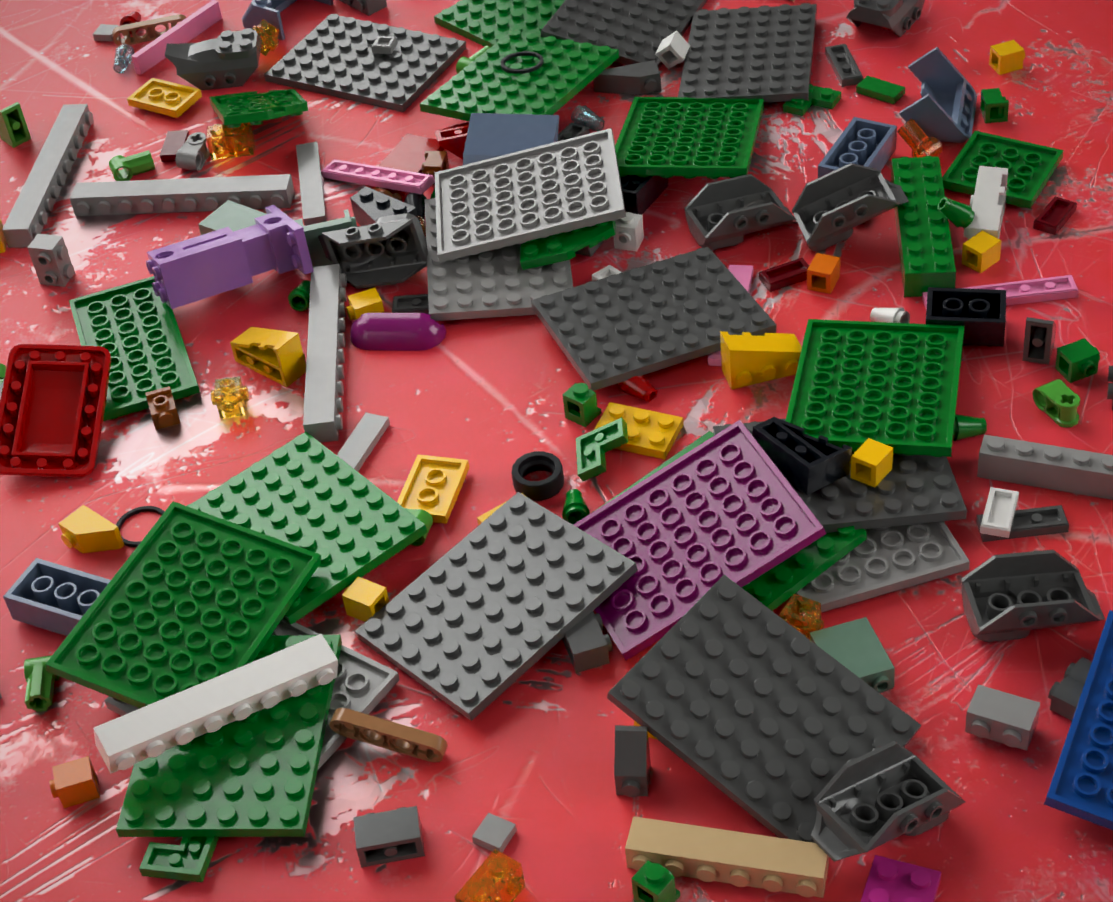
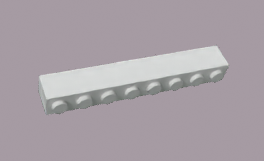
(215, 703)

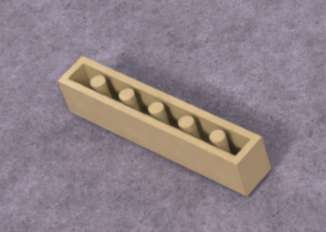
(729, 856)

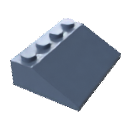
(502, 134)

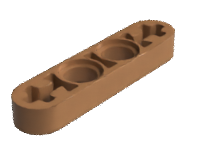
(148, 25)
(388, 735)

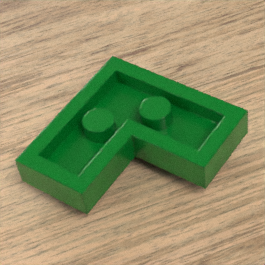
(817, 96)
(594, 444)
(179, 862)

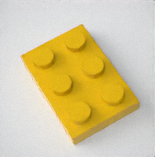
(164, 97)
(648, 431)
(434, 485)

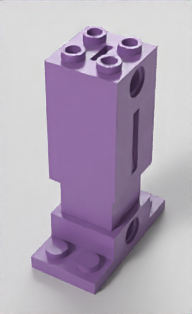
(228, 258)

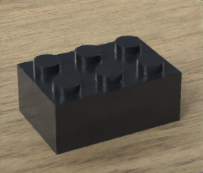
(978, 310)

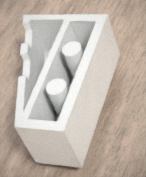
(988, 201)

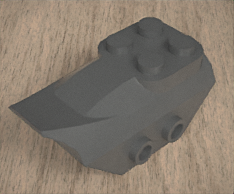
(892, 14)
(217, 61)
(842, 201)
(732, 209)
(378, 252)
(1025, 593)
(878, 801)

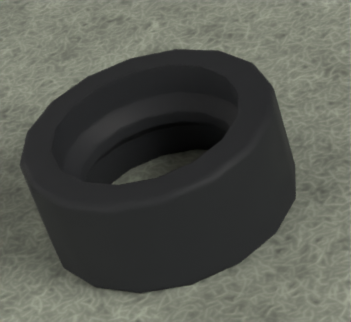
(534, 462)

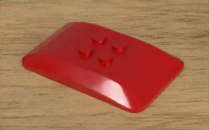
(53, 409)

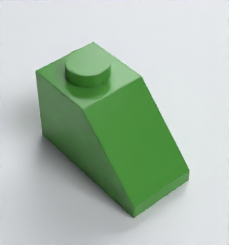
(13, 125)

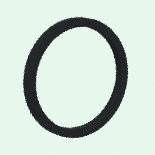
(521, 71)
(133, 512)

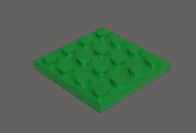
(1027, 166)

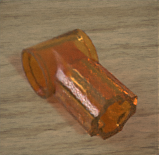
(919, 141)

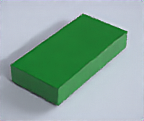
(880, 89)

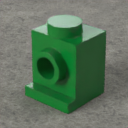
(993, 106)
(580, 399)
(654, 880)

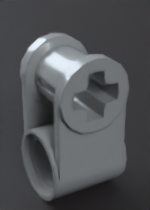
(193, 152)

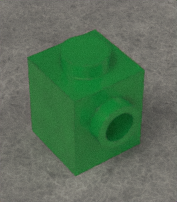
(1077, 360)

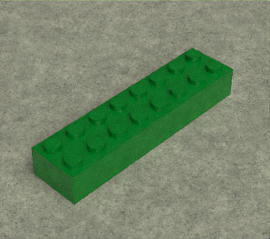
(921, 227)

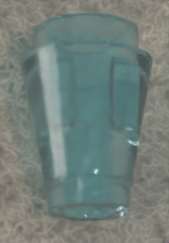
(123, 57)
(585, 117)

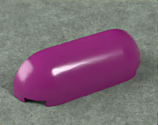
(396, 332)

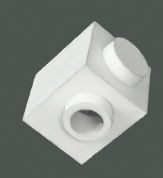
(672, 50)
(629, 232)

